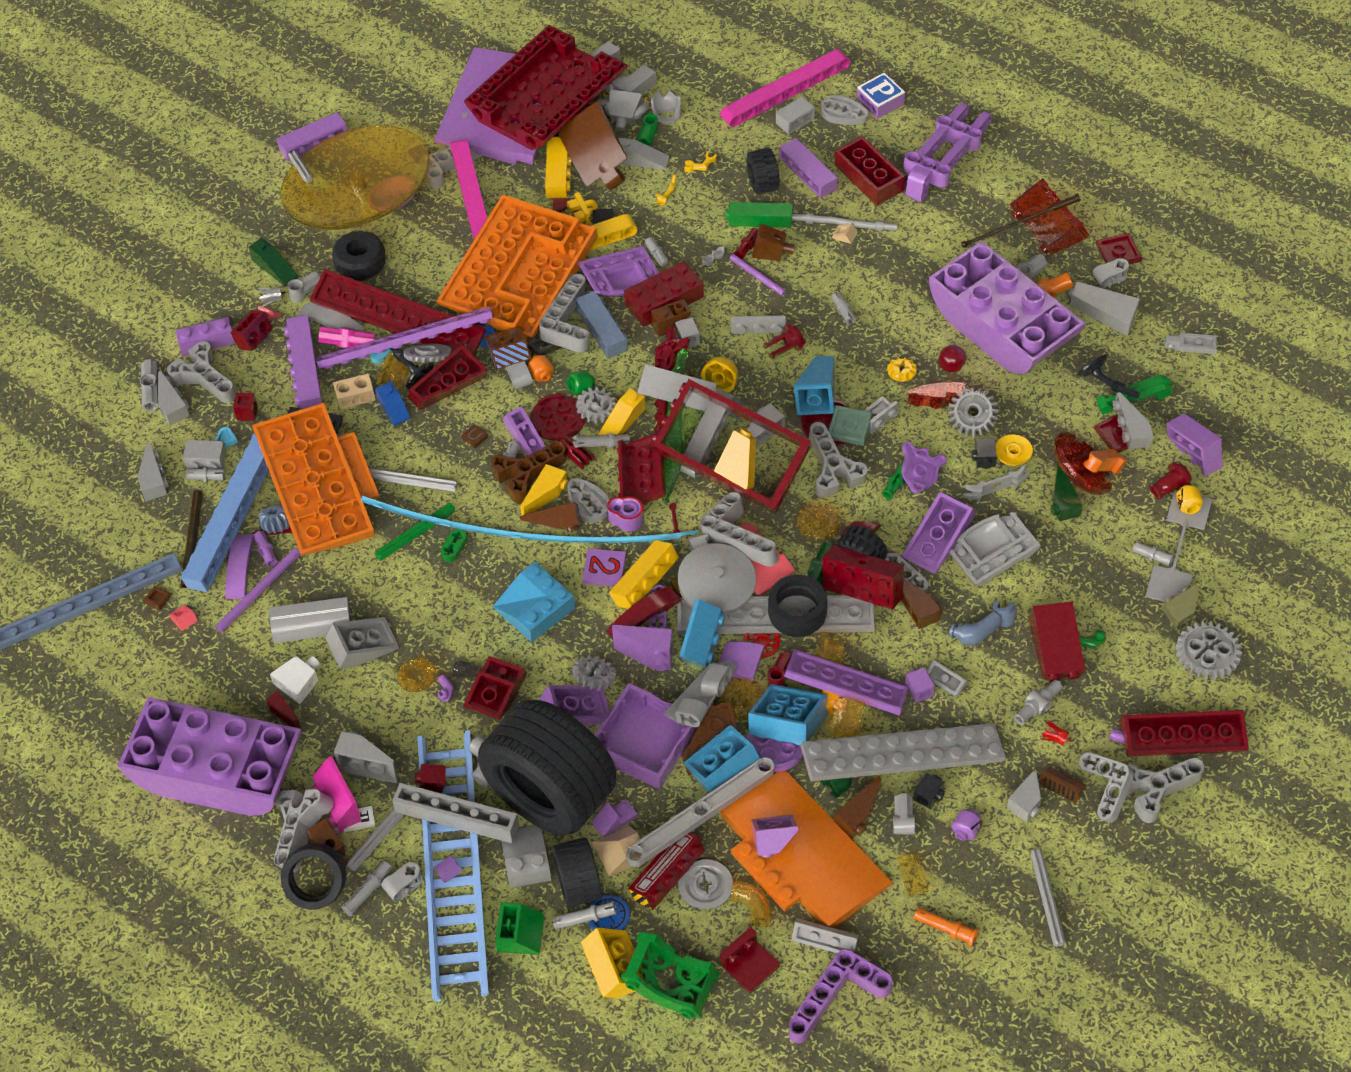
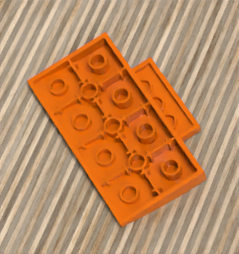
(317, 478)
(816, 866)

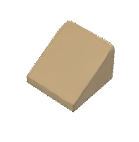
(845, 233)

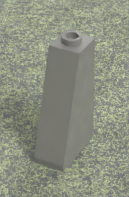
(1105, 306)

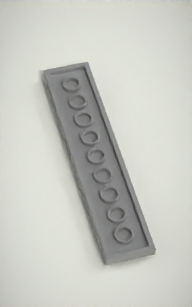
(843, 615)
(902, 752)

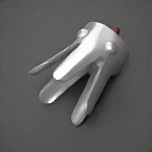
(271, 295)

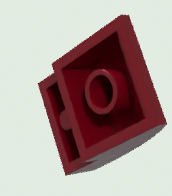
(495, 688)

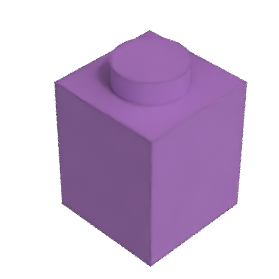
(919, 685)

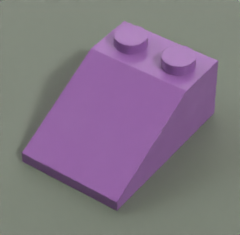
(646, 645)
(582, 703)

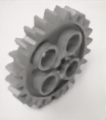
(1219, 662)

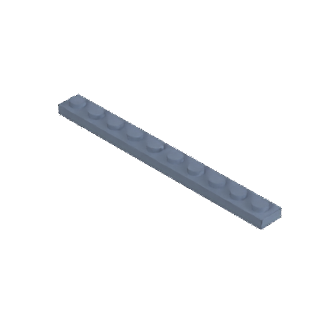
(88, 600)

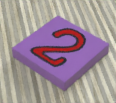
(603, 567)

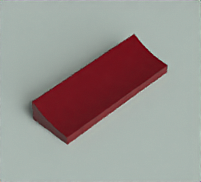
(1184, 733)

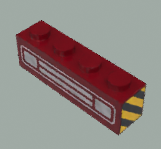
(666, 871)

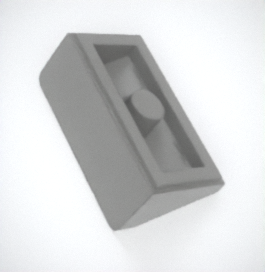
(946, 678)

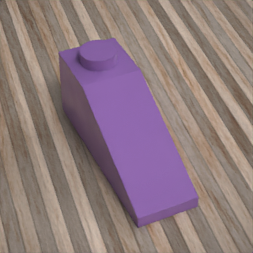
(523, 431)

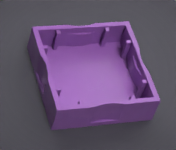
(642, 737)

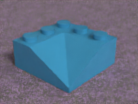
(534, 602)
(787, 714)

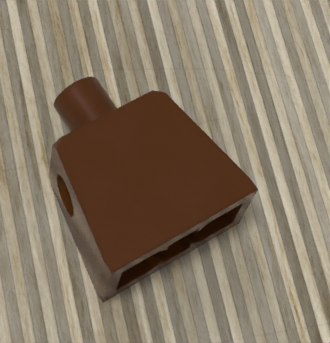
(771, 244)
(324, 834)

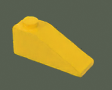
(624, 414)
(545, 489)

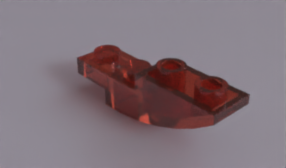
(936, 394)

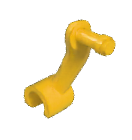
(661, 200)

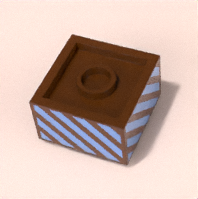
(507, 347)

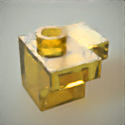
(830, 649)

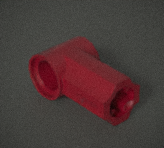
(776, 673)

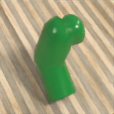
(1094, 641)

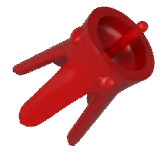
(1059, 737)

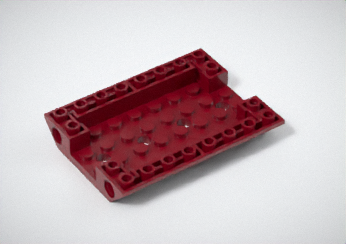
(531, 79)

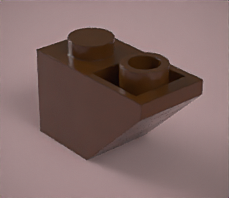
(668, 315)

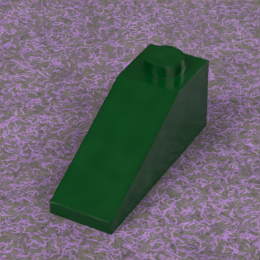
(271, 261)
(1065, 499)

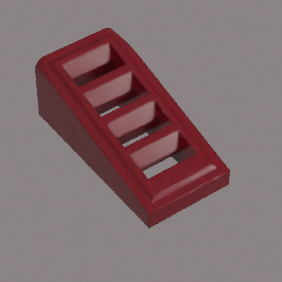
(280, 708)

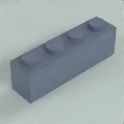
(601, 324)

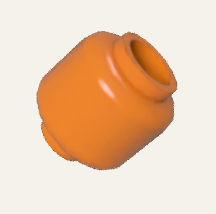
(540, 368)

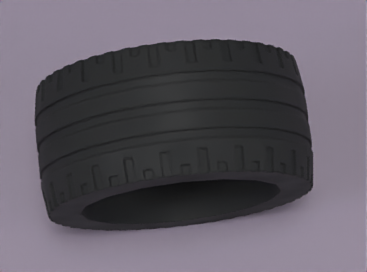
(797, 586)
(303, 899)

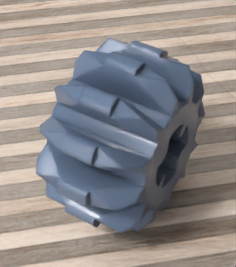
(273, 519)

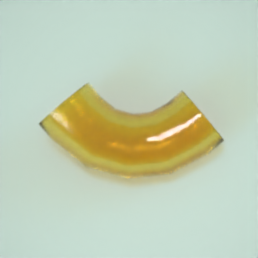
(755, 900)

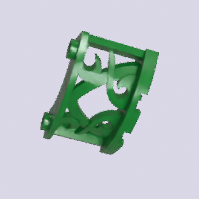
(696, 968)

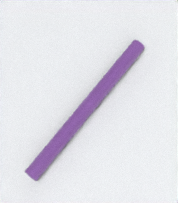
(258, 590)

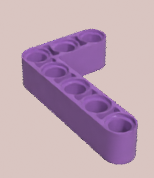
(831, 990)

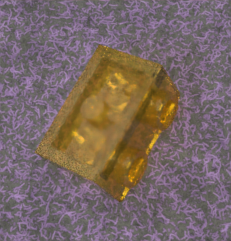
(392, 371)
(846, 717)

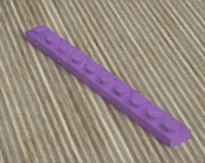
(397, 340)

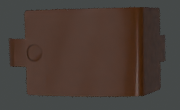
(594, 146)

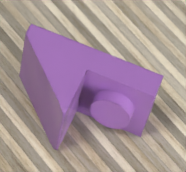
(613, 818)

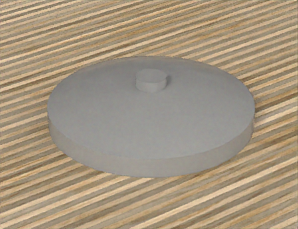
(717, 576)

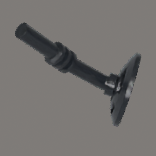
(1095, 369)
(417, 372)

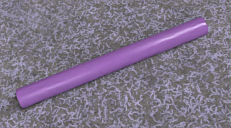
(757, 274)

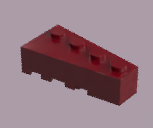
(448, 377)

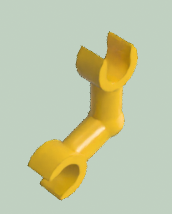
(690, 166)

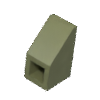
(1182, 607)

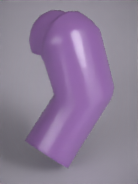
(447, 690)

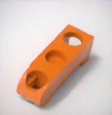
(1105, 461)

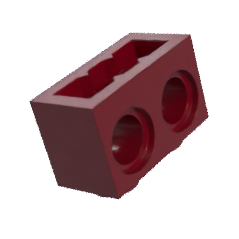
(251, 330)

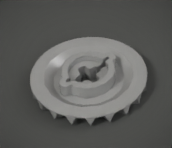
(427, 352)
(715, 874)

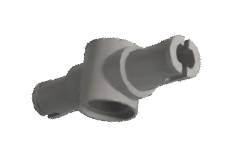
(1038, 702)

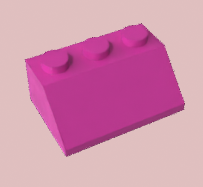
(331, 782)

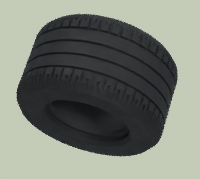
(547, 767)

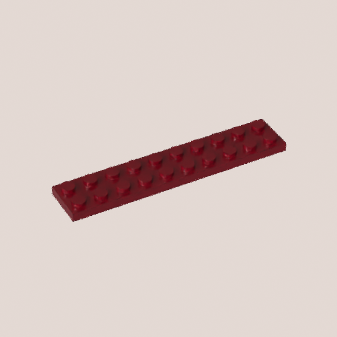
(388, 310)

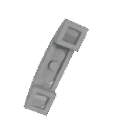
(329, 317)

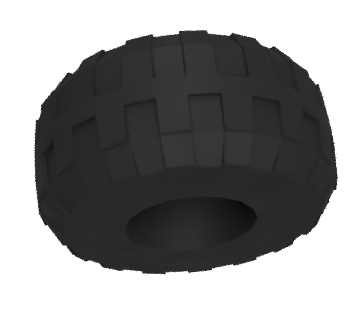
(360, 243)

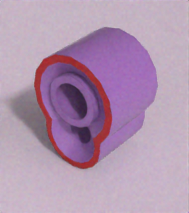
(626, 513)

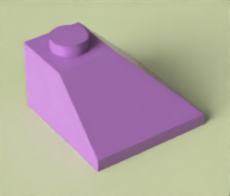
(773, 834)

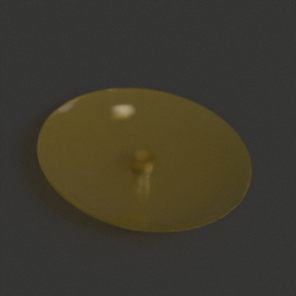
(356, 178)

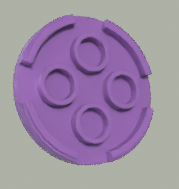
(783, 754)

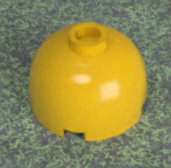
(722, 372)

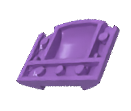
(618, 271)

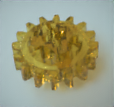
(817, 521)
(733, 693)

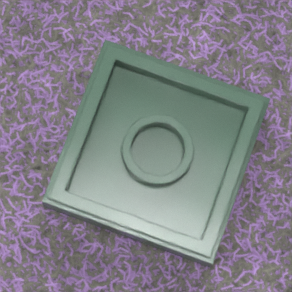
(850, 425)

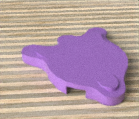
(919, 468)

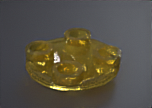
(416, 675)

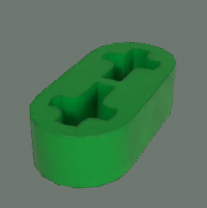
(456, 547)

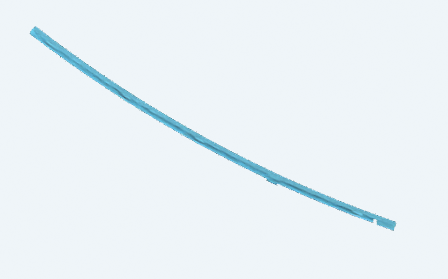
(524, 535)

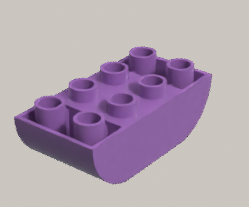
(1002, 309)
(209, 757)

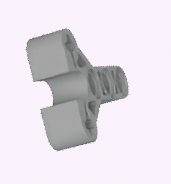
(202, 373)
(851, 471)
(1148, 805)
(299, 815)

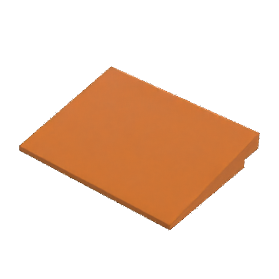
(518, 264)

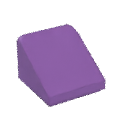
(448, 869)

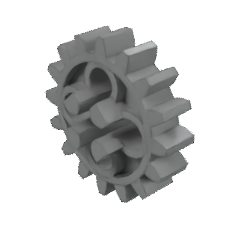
(584, 670)

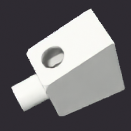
(296, 677)

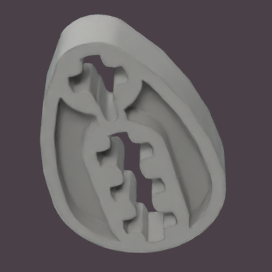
(849, 117)
(592, 492)

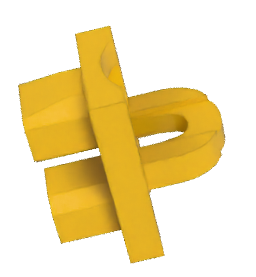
(581, 205)

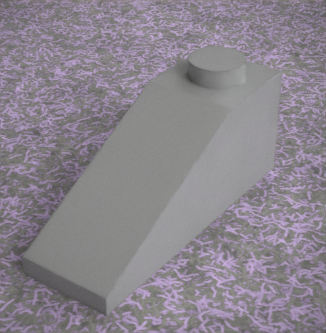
(643, 155)
(770, 413)

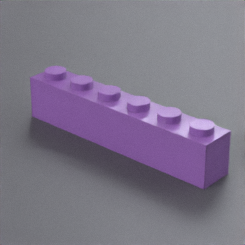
(303, 361)

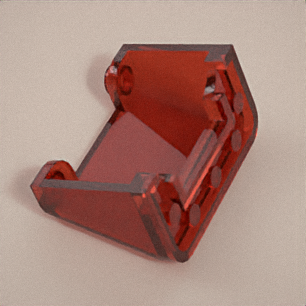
(1053, 229)

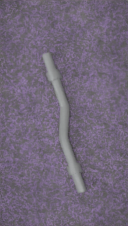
(810, 218)

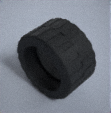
(577, 872)

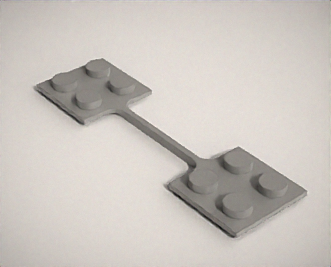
(1170, 581)

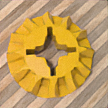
(907, 373)

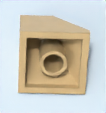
(613, 850)

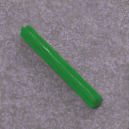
(413, 533)

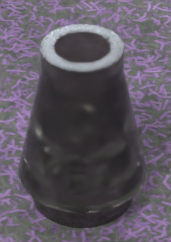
(465, 669)

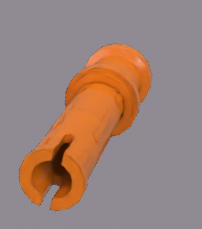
(955, 929)

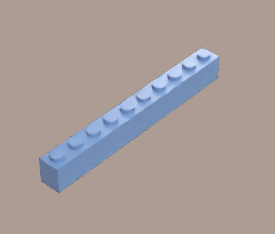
(226, 519)

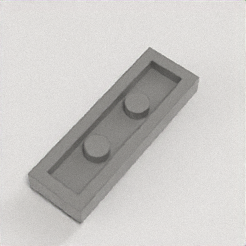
(757, 324)
(823, 936)

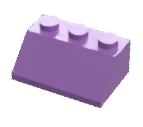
(214, 332)

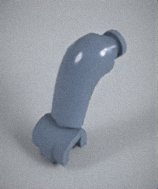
(975, 633)

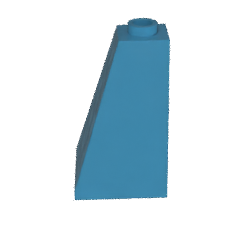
(816, 387)

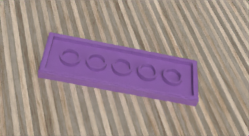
(846, 681)

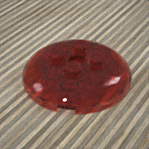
(1070, 458)

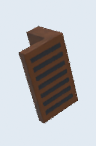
(1062, 784)

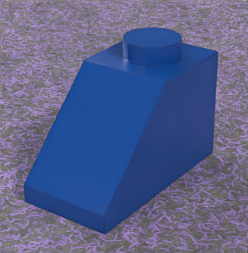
(392, 403)

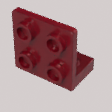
(748, 961)

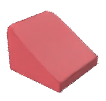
(183, 617)

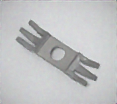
(983, 488)

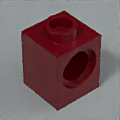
(245, 406)
(431, 777)

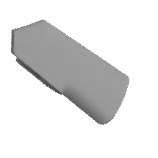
(698, 697)

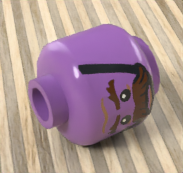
(967, 824)

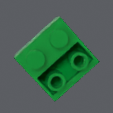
(519, 929)

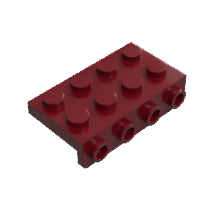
(640, 470)

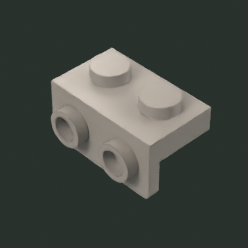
(882, 412)

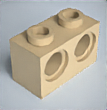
(354, 391)

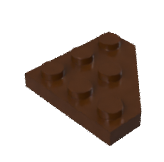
(715, 721)

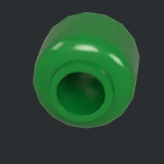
(580, 381)

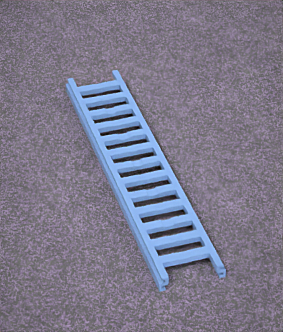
(475, 879)

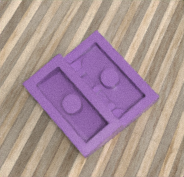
(745, 657)

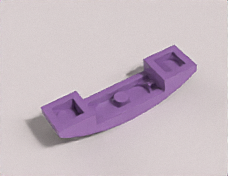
(238, 566)

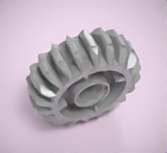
(973, 423)

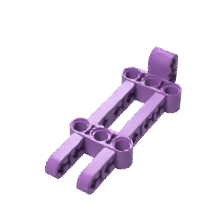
(924, 169)

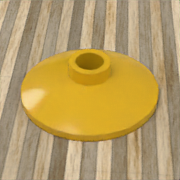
(1013, 444)

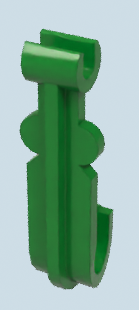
(1157, 385)

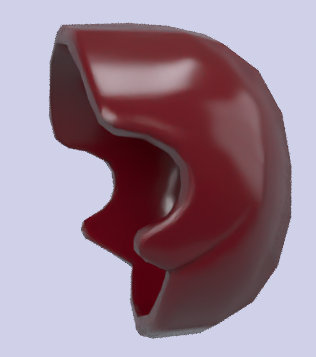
(952, 358)

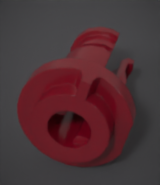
(792, 338)
(1176, 477)

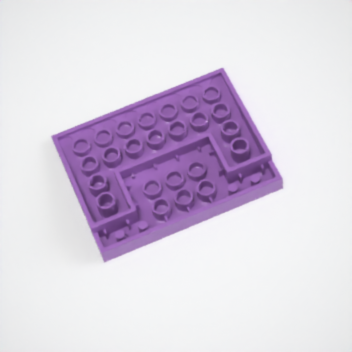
(482, 139)

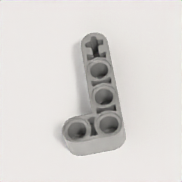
(440, 163)

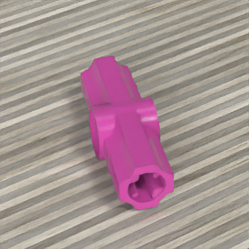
(344, 336)

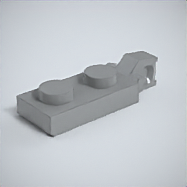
(1192, 343)

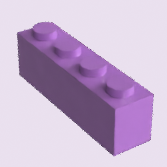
(311, 135)
(808, 167)

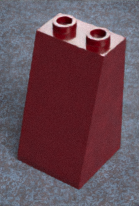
(1057, 641)

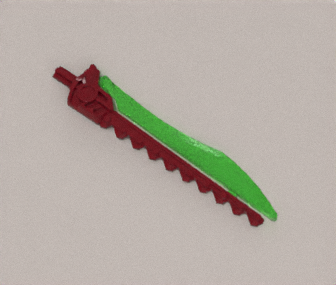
(672, 357)

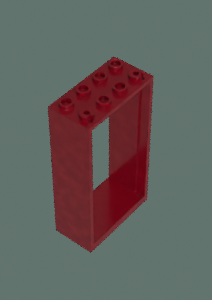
(676, 409)

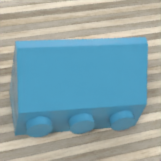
(702, 634)
(721, 759)

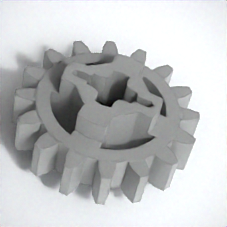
(597, 405)

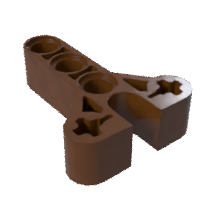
(526, 470)

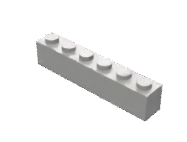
(455, 812)

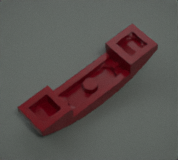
(647, 608)

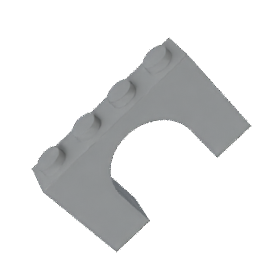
(637, 82)

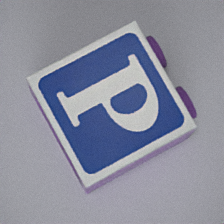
(880, 95)

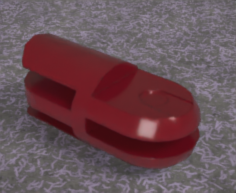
(579, 455)

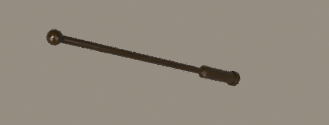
(1076, 198)

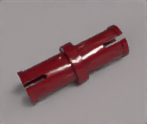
(751, 238)

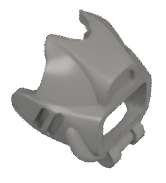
(666, 103)

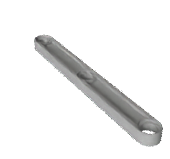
(689, 820)

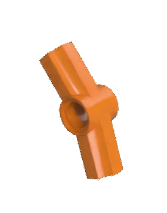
(1056, 285)

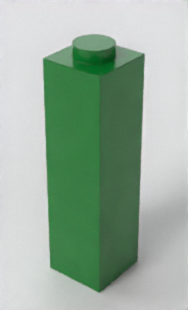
(754, 214)

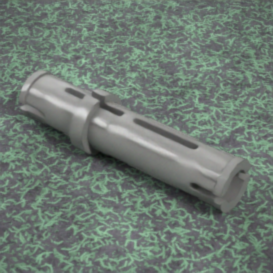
(600, 440)
(363, 892)
(585, 915)

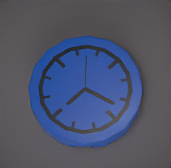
(615, 922)

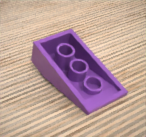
(938, 533)

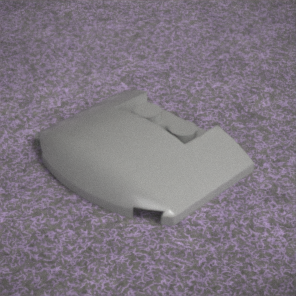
(993, 547)

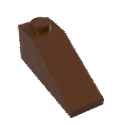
(560, 517)
(920, 605)
(856, 813)

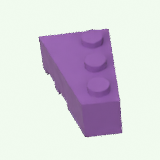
(1197, 441)

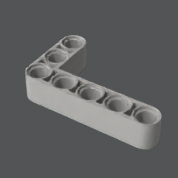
(553, 323)
(708, 431)
(721, 530)

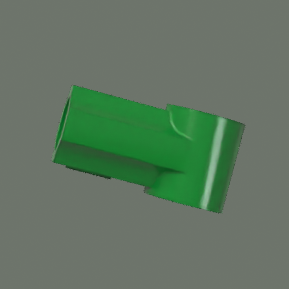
(648, 129)

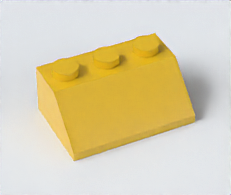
(609, 956)

